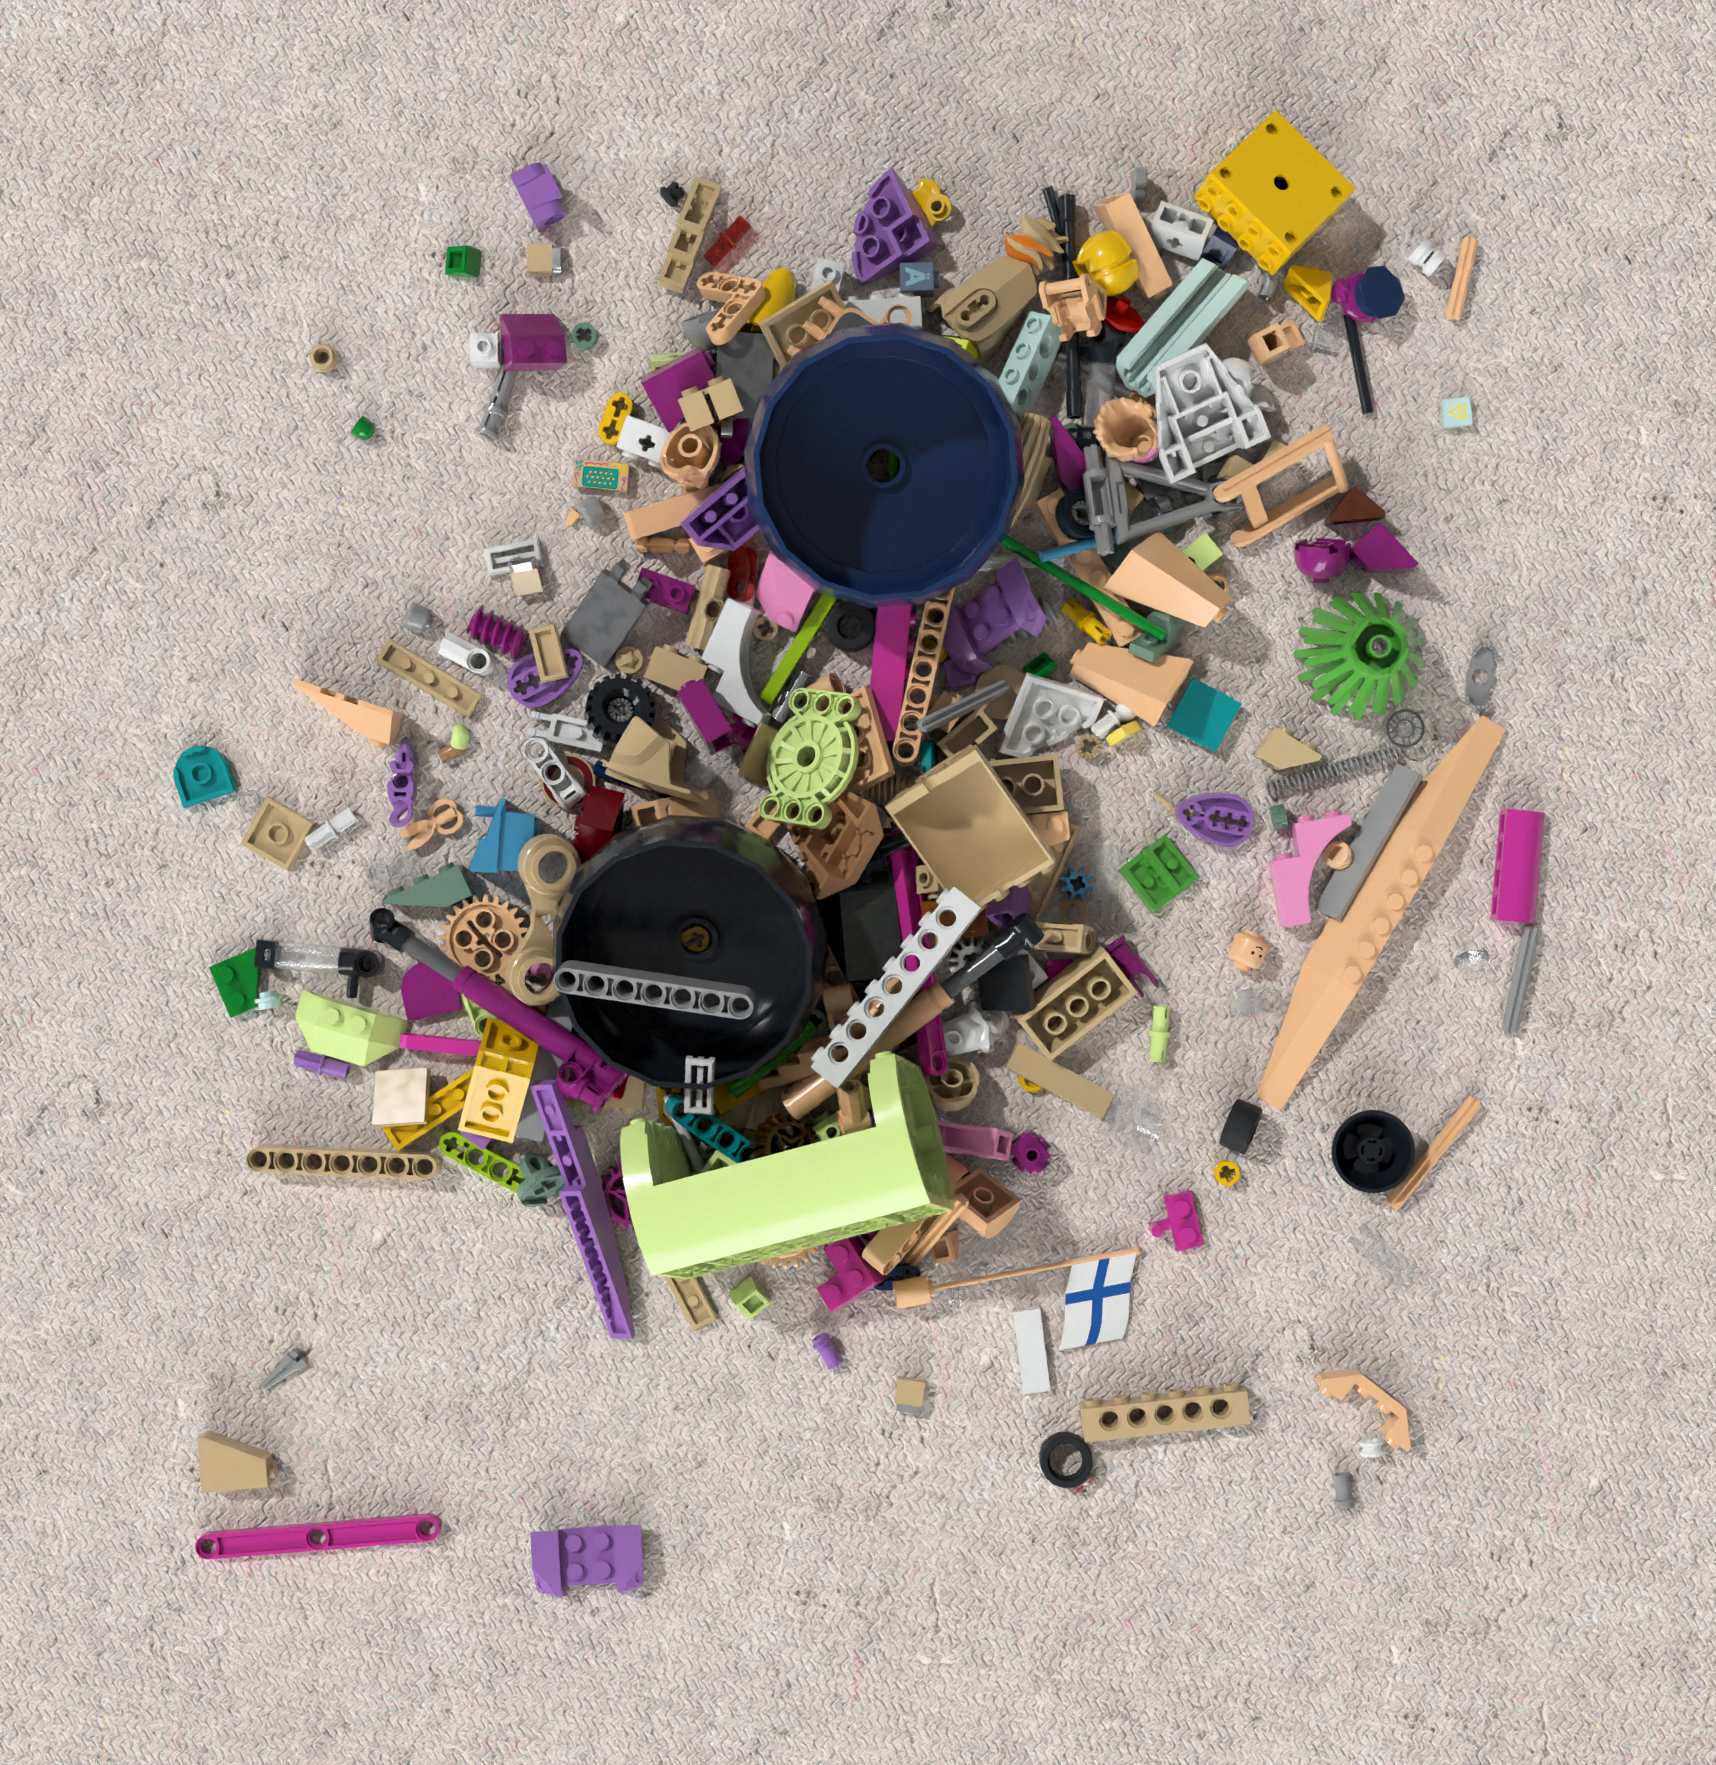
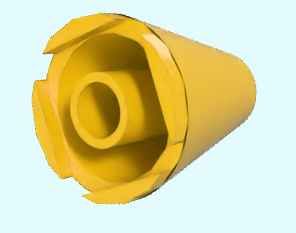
(780, 292)

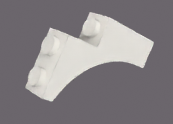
(729, 653)

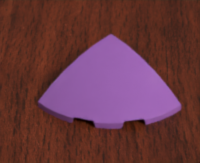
(889, 230)

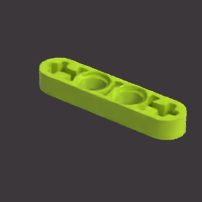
(486, 1168)

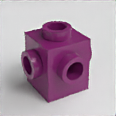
(1025, 1142)

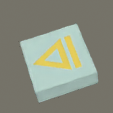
(1456, 412)

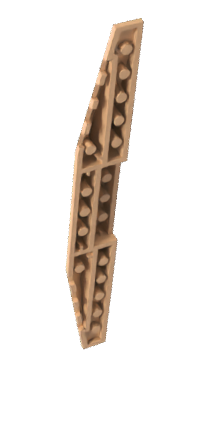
(1350, 947)

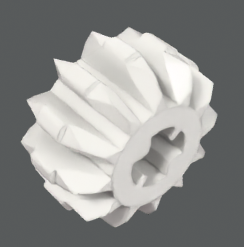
(966, 949)

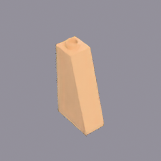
(1122, 215)
(664, 513)

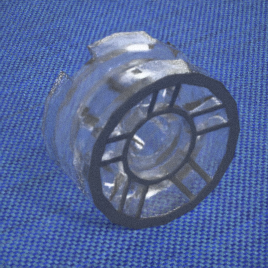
(1411, 721)

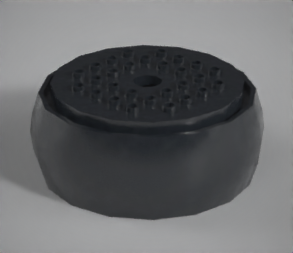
(630, 914)

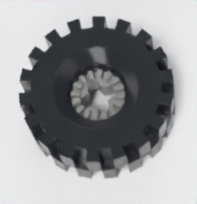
(613, 694)

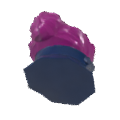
(1369, 294)

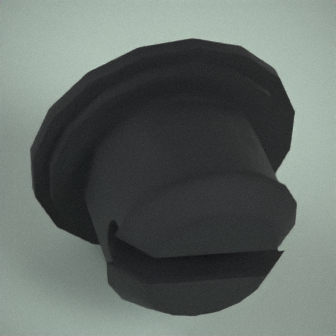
(672, 194)

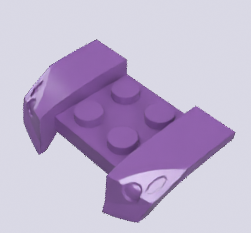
(992, 618)
(587, 1558)

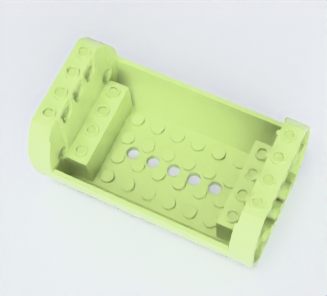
(792, 1197)

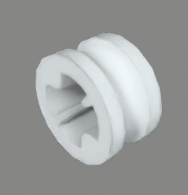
(1371, 1447)

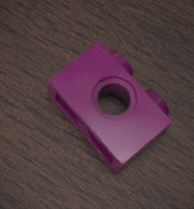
(668, 591)

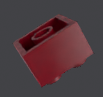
(599, 821)

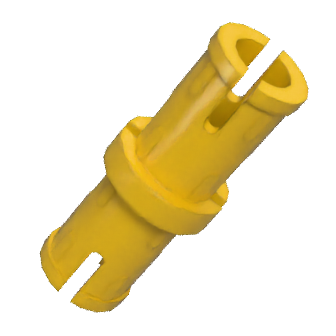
(1086, 621)

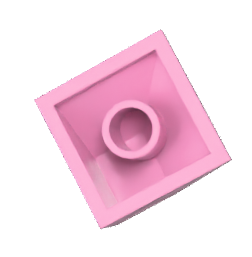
(783, 594)

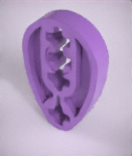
(546, 692)
(1224, 805)

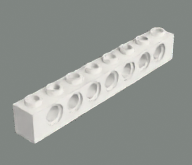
(839, 1072)

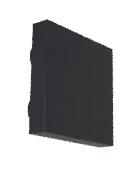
(1007, 986)

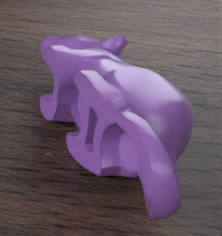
(402, 787)

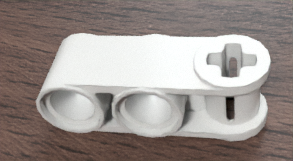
(565, 784)

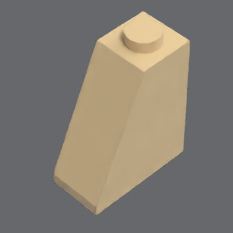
(233, 1464)

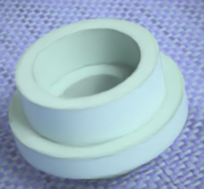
(268, 1000)

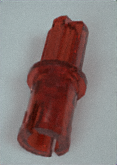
(727, 241)

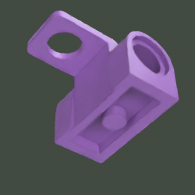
(539, 195)

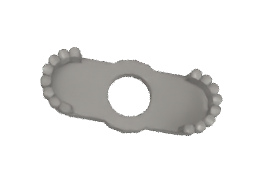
(1483, 659)

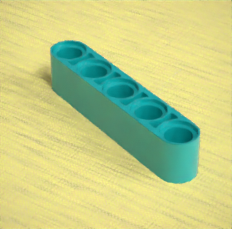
(712, 1132)

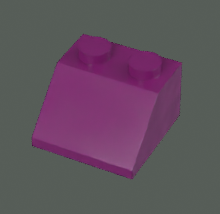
(532, 342)

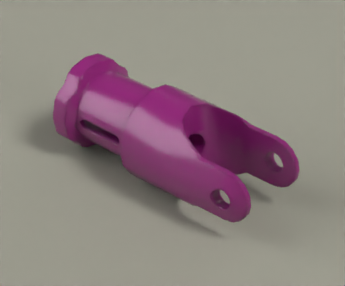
(1129, 962)

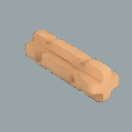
(662, 545)

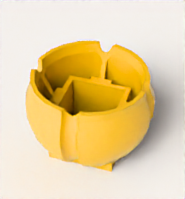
(1108, 262)

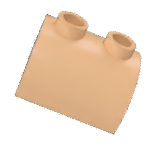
(989, 1205)

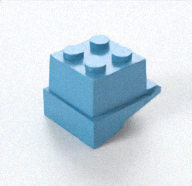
(504, 838)

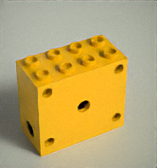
(1273, 192)

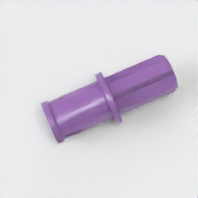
(322, 1064)

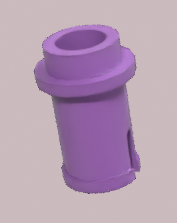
(827, 1350)

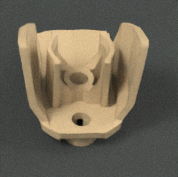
(1002, 293)
(653, 760)

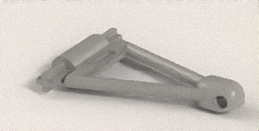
(1108, 502)

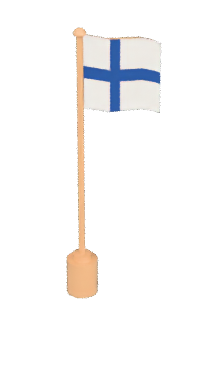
(1094, 1295)

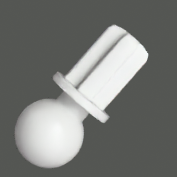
(1112, 721)

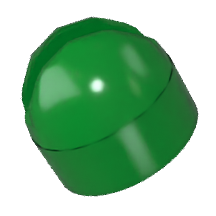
(363, 429)

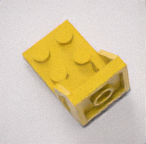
(498, 1082)

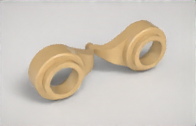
(544, 896)

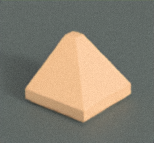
(945, 1248)

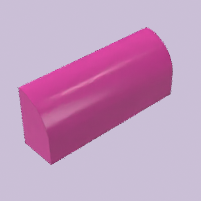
(1517, 865)

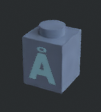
(918, 279)

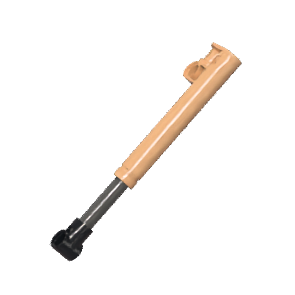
(1020, 934)

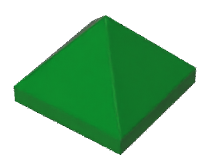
(1041, 666)

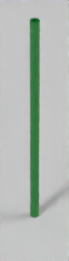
(1085, 588)

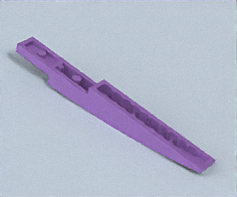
(586, 1208)

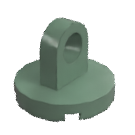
(539, 1183)

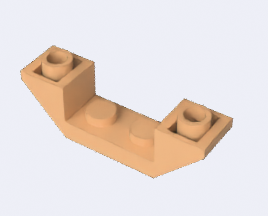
(1341, 1382)

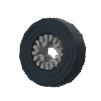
(1066, 515)

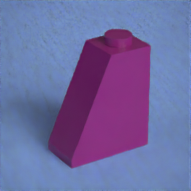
(668, 381)
(706, 716)

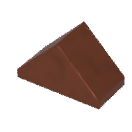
(1355, 508)

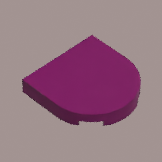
(427, 993)

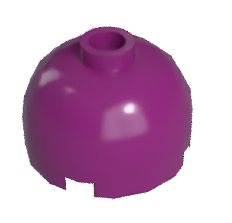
(1322, 558)

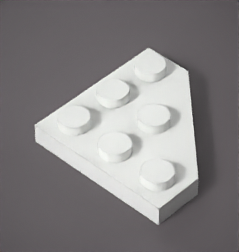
(1046, 715)

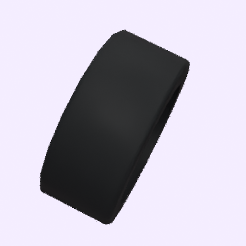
(1070, 1480)

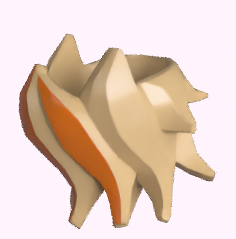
(1035, 243)

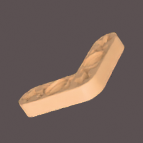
(745, 296)

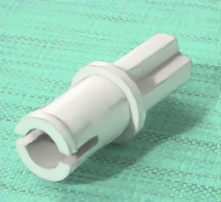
(331, 829)

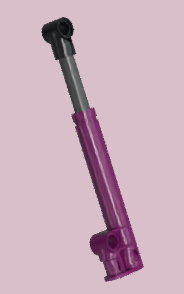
(594, 1078)

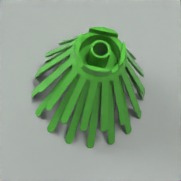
(1352, 654)

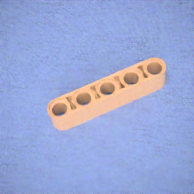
(894, 1242)

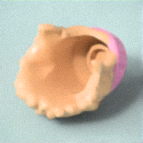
(1127, 430)

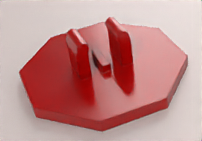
(1122, 315)

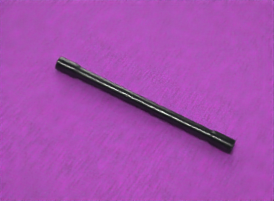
(1074, 394)

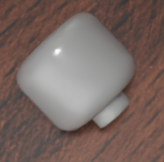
(592, 511)
(417, 618)

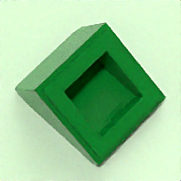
(463, 261)

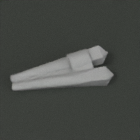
(286, 1367)

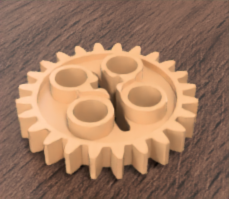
(502, 921)

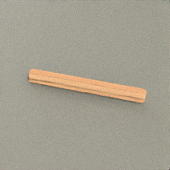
(1434, 1152)

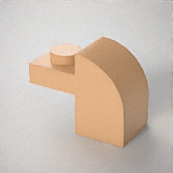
(1275, 342)

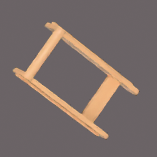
(1246, 481)

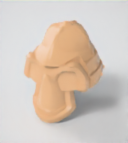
(691, 455)

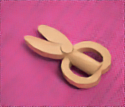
(427, 828)

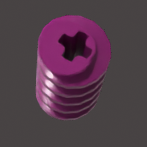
(497, 632)

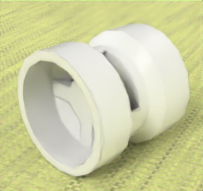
(1422, 252)

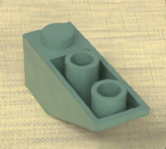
(441, 890)

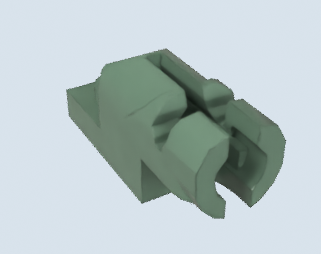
(1152, 648)

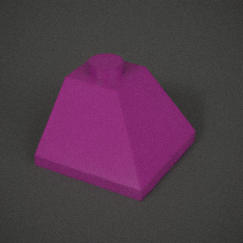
(1380, 553)

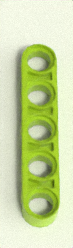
(798, 649)

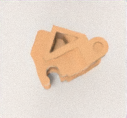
(1077, 309)

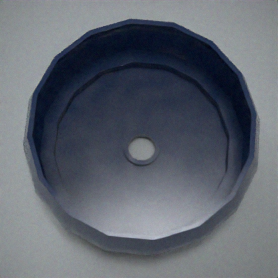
(954, 478)

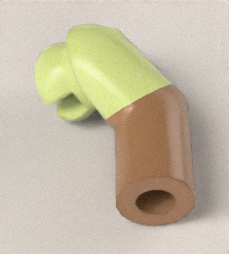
(458, 744)

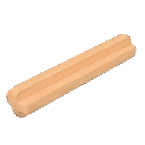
(1461, 278)

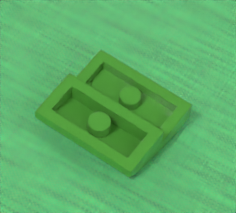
(1158, 873)

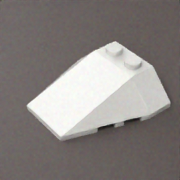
(1201, 412)

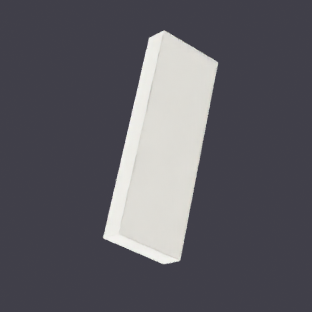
(1031, 1350)

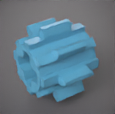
(1082, 879)

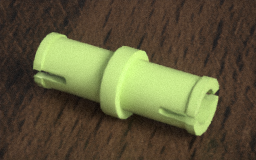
(1159, 1033)

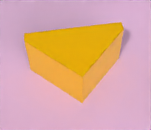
(1310, 289)

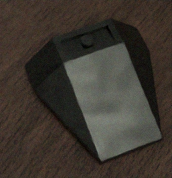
(863, 925)

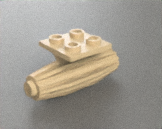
(1034, 441)

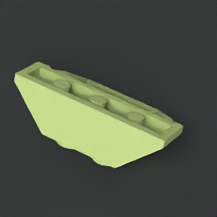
(347, 1029)

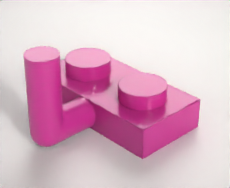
(1181, 1220)

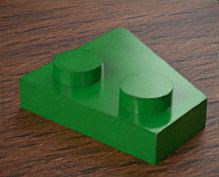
(237, 982)

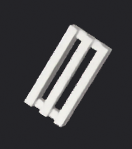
(509, 547)
(700, 1062)

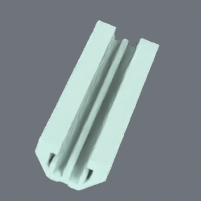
(1179, 323)

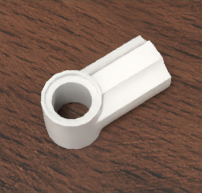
(466, 654)

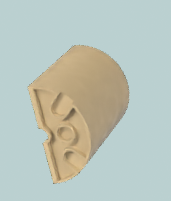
(970, 829)

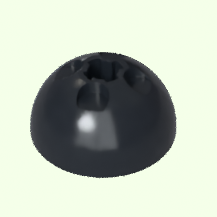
(1381, 1163)

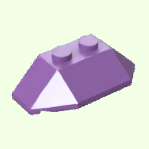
(723, 516)

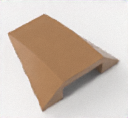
(843, 848)

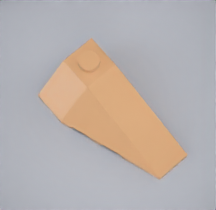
(366, 718)

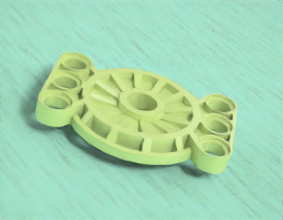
(819, 738)

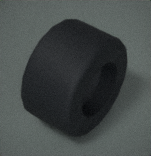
(844, 643)
(1240, 1126)

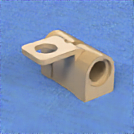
(1068, 935)

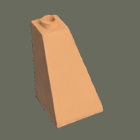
(1170, 582)
(1130, 679)

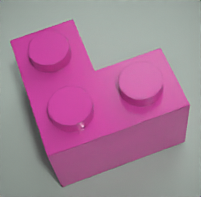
(854, 1273)

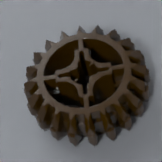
(770, 1142)

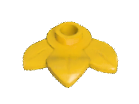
(927, 197)

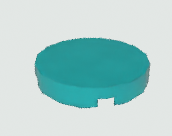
(928, 755)

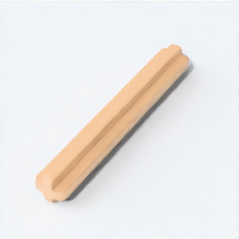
(935, 1231)

